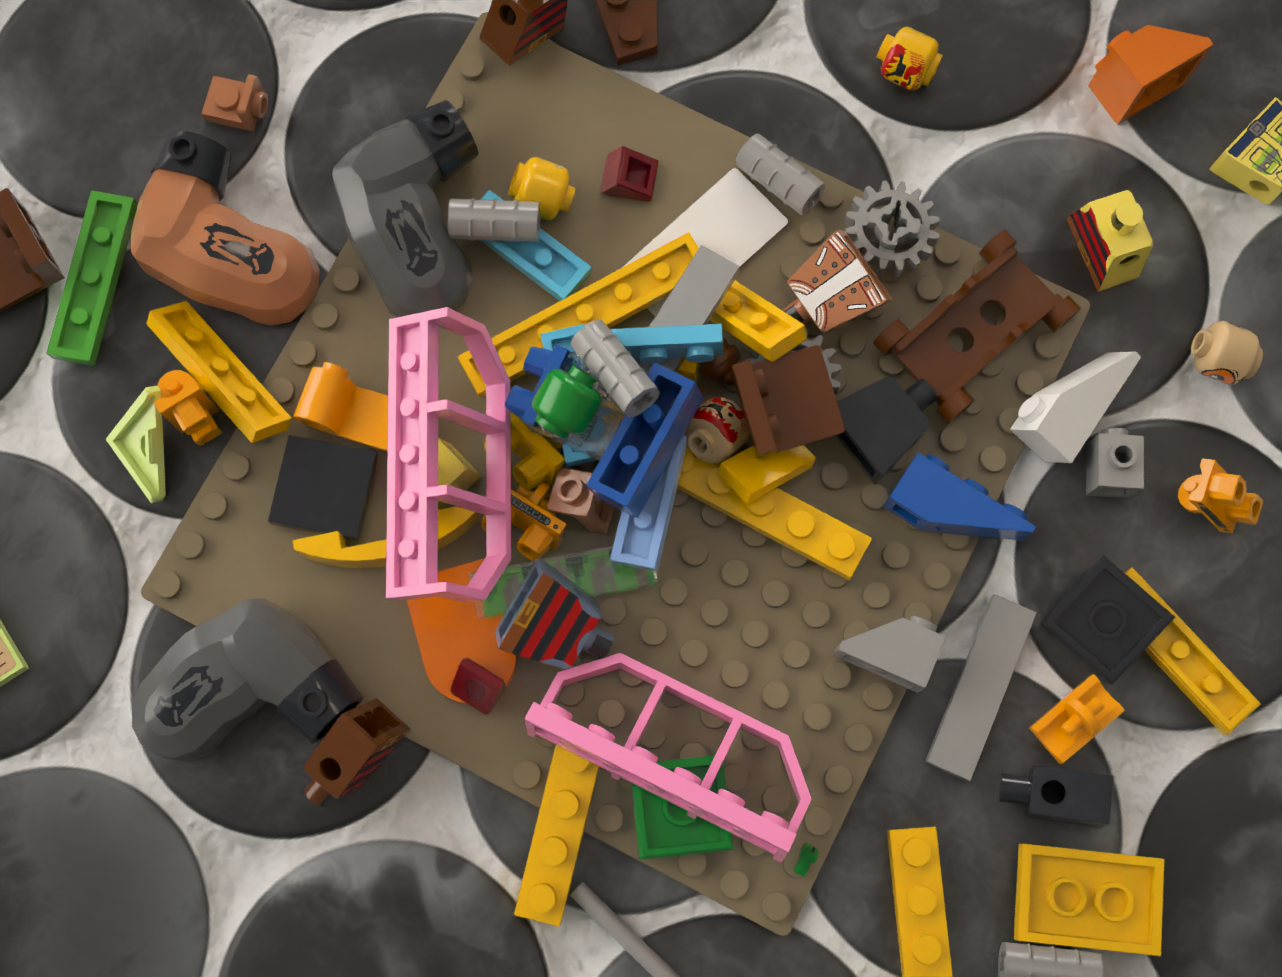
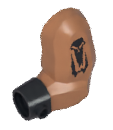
(212, 249)

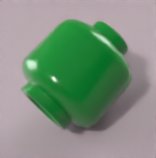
(566, 401)

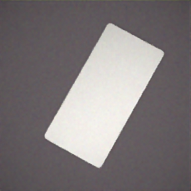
(727, 219)

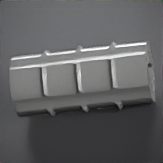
(780, 174)
(494, 220)
(615, 368)
(1043, 961)

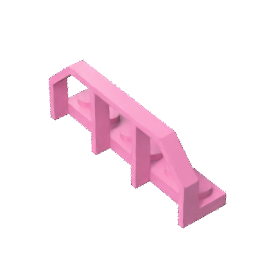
(414, 457)
(680, 786)

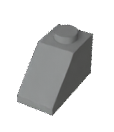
(896, 651)

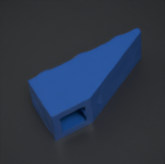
(943, 503)

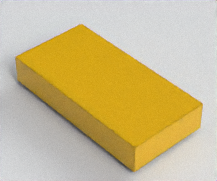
(756, 477)

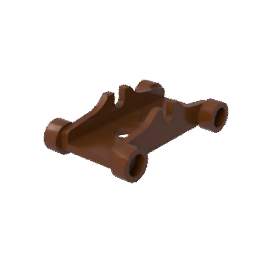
(1003, 282)

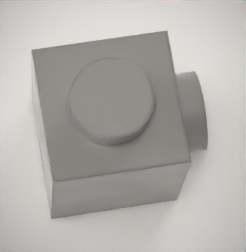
(1115, 464)

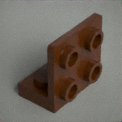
(24, 256)
(787, 401)

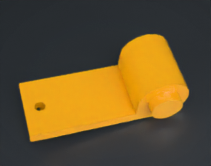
(343, 409)

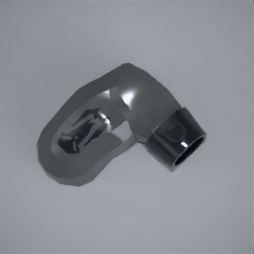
(395, 215)
(229, 673)

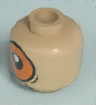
(1226, 353)

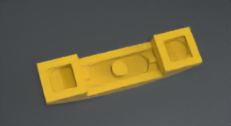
(333, 551)

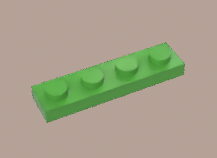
(92, 278)

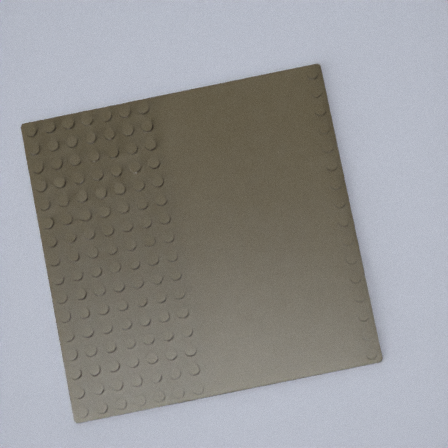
(729, 603)

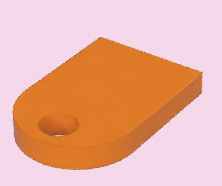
(450, 631)

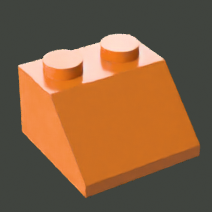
(1145, 68)

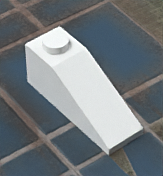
(1067, 411)

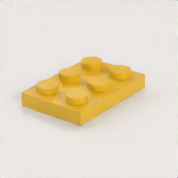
(1089, 899)

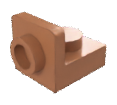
(235, 103)
(574, 499)

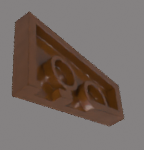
(629, 28)

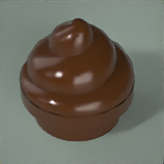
(721, 365)

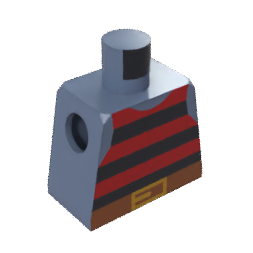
(552, 620)

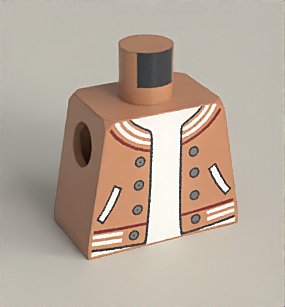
(835, 286)

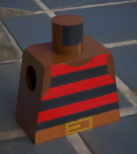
(521, 26)
(352, 751)

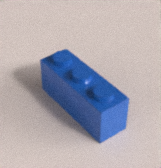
(645, 443)

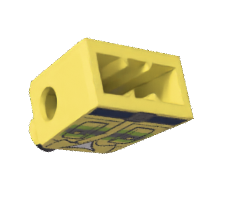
(1255, 156)

